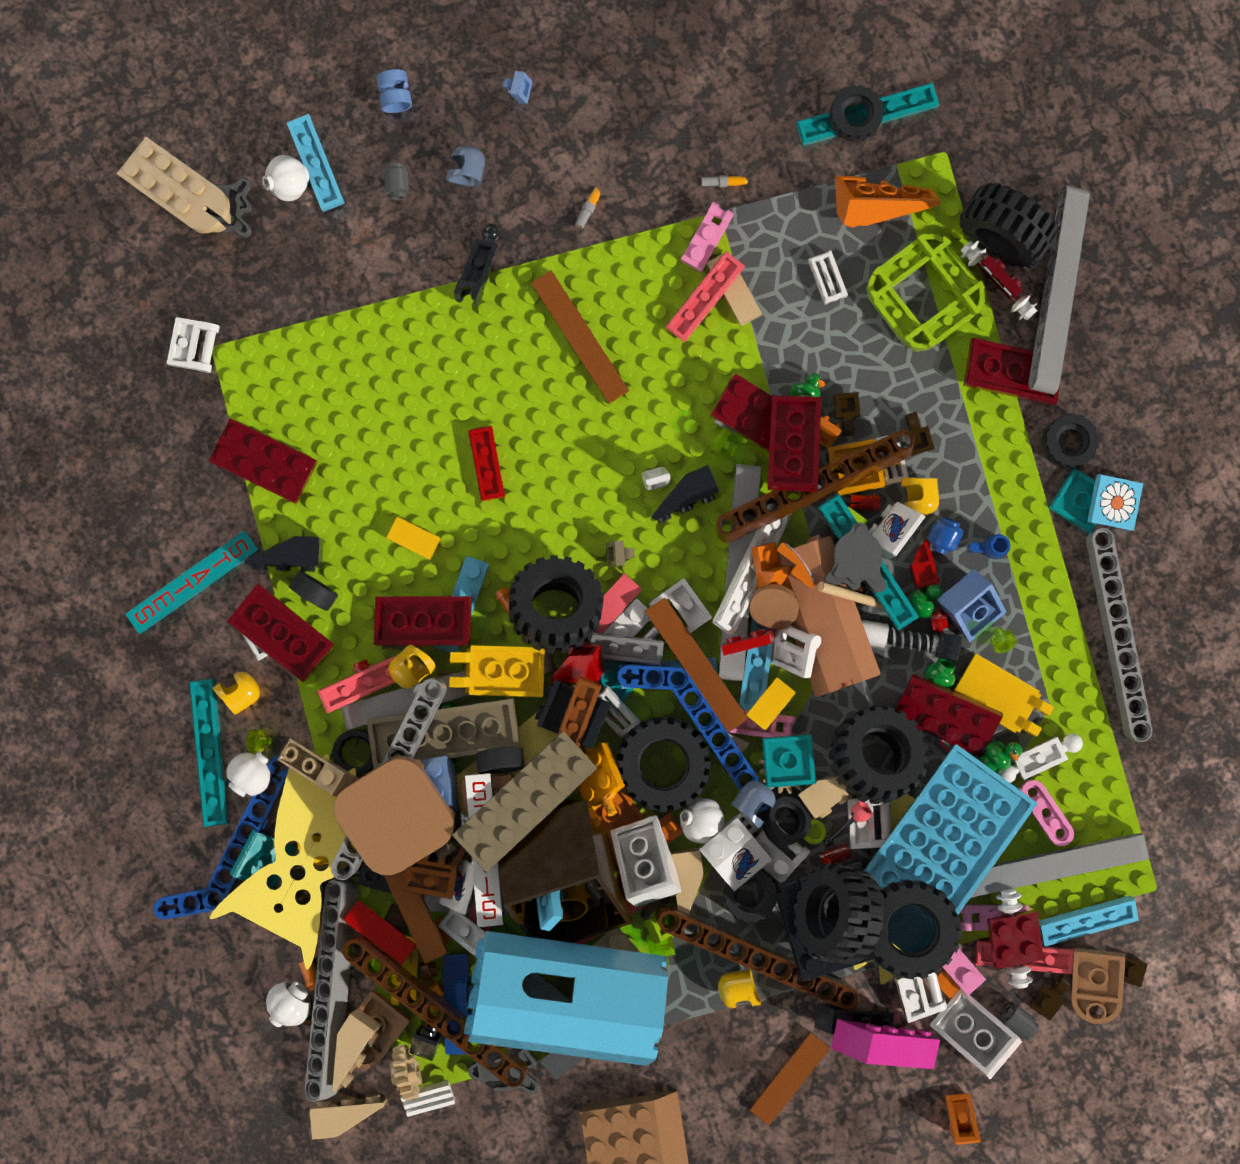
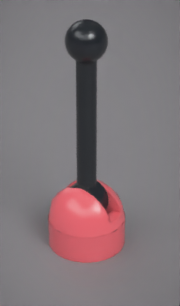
(860, 812)

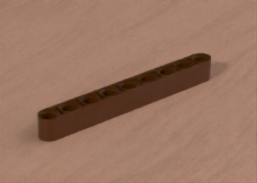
(828, 486)
(748, 950)
(422, 1009)

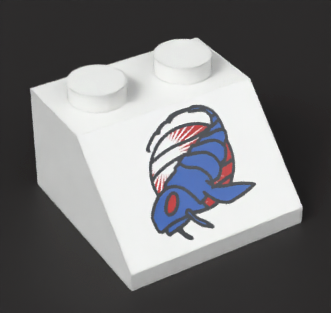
(895, 528)
(735, 854)
(463, 888)

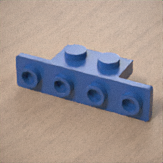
(456, 991)

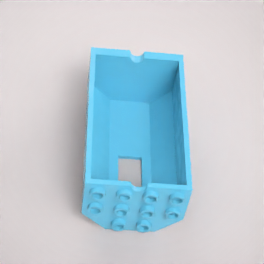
(613, 1008)

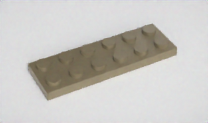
(452, 732)
(524, 801)

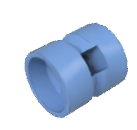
(393, 89)

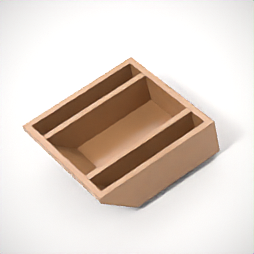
(635, 1130)

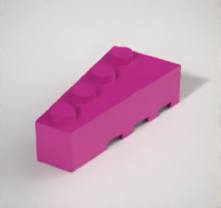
(885, 1044)

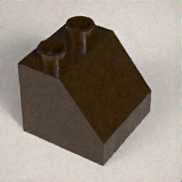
(567, 855)

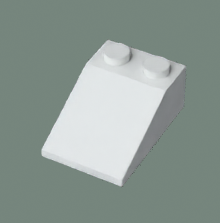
(645, 862)
(976, 1033)

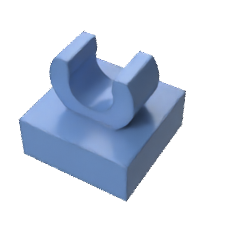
(519, 87)

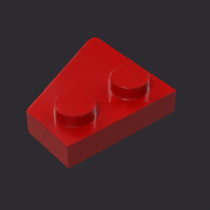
(755, 639)

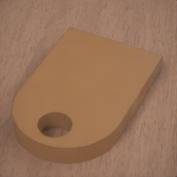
(1099, 982)
(393, 1024)

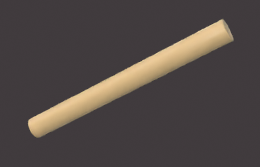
(849, 595)

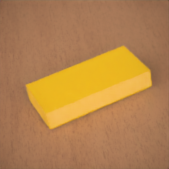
(413, 538)
(770, 703)

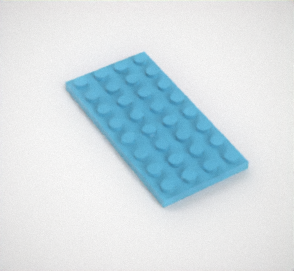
(949, 840)

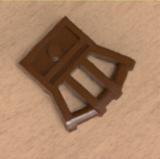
(432, 877)

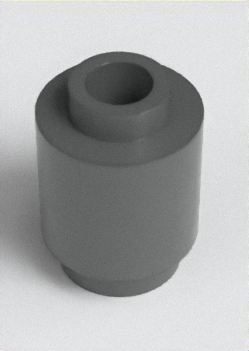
(396, 181)
(1019, 1021)

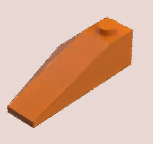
(869, 203)

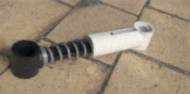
(942, 645)

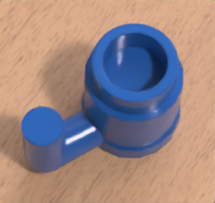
(993, 546)

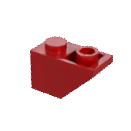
(583, 662)

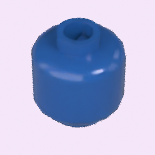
(945, 535)

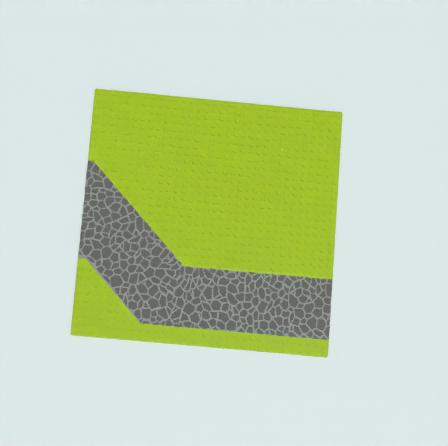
(388, 416)

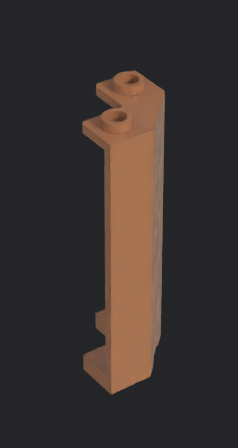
(844, 649)

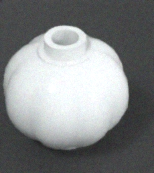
(286, 178)
(249, 774)
(702, 820)
(288, 1004)

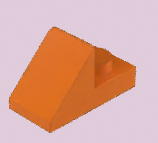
(767, 565)
(962, 1119)

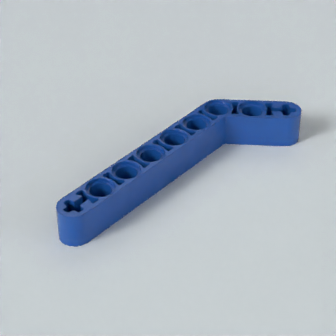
(693, 711)
(217, 884)

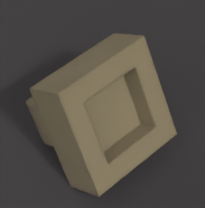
(617, 553)

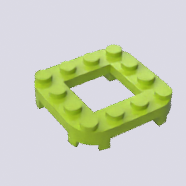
(953, 272)

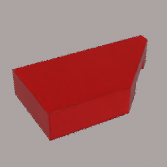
(923, 567)

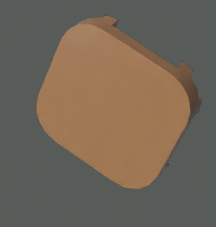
(394, 815)

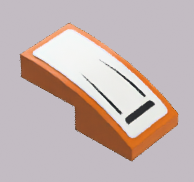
(801, 570)

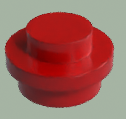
(939, 621)

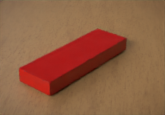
(486, 463)
(380, 932)

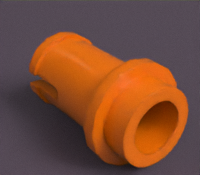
(503, 596)
(309, 976)

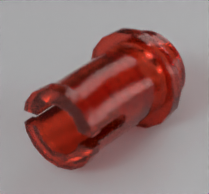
(835, 854)

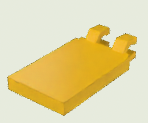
(500, 671)
(1002, 692)

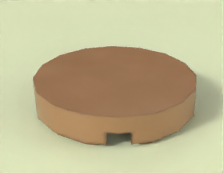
(774, 606)

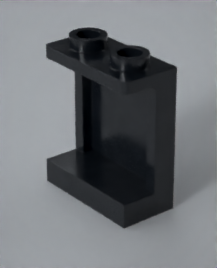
(552, 714)

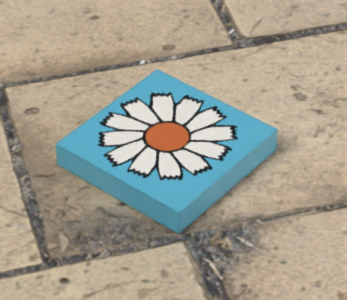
(1115, 502)

